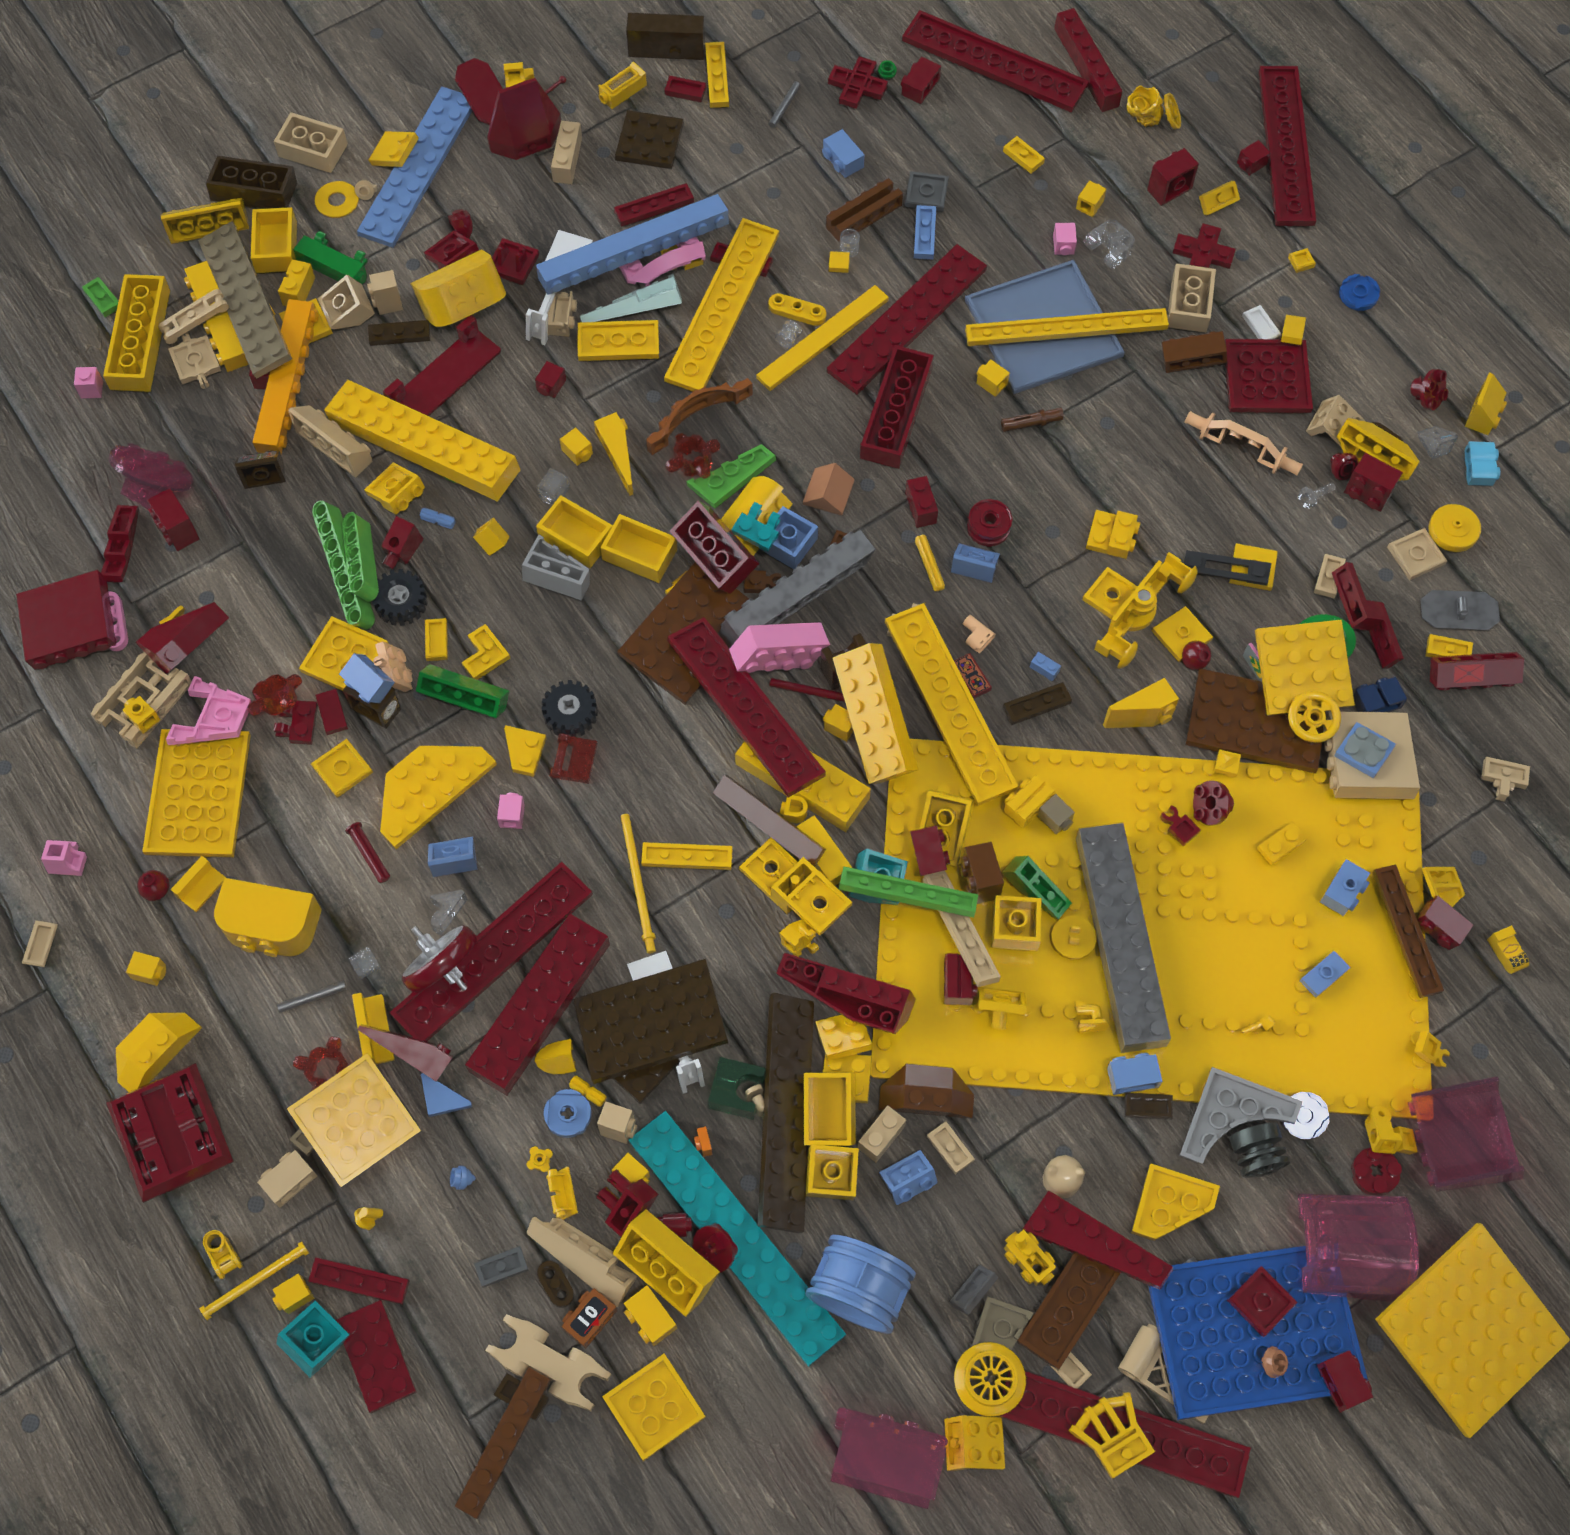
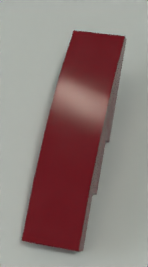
(120, 542)

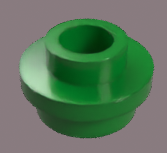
(887, 69)

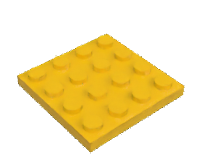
(1302, 661)
(353, 1120)

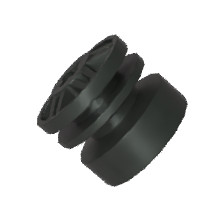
(1259, 1148)

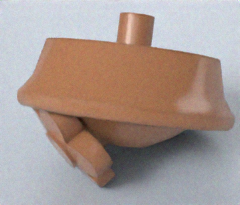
(1274, 1362)

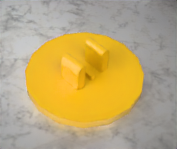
(1073, 937)

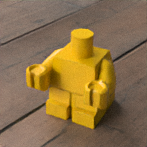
(797, 937)

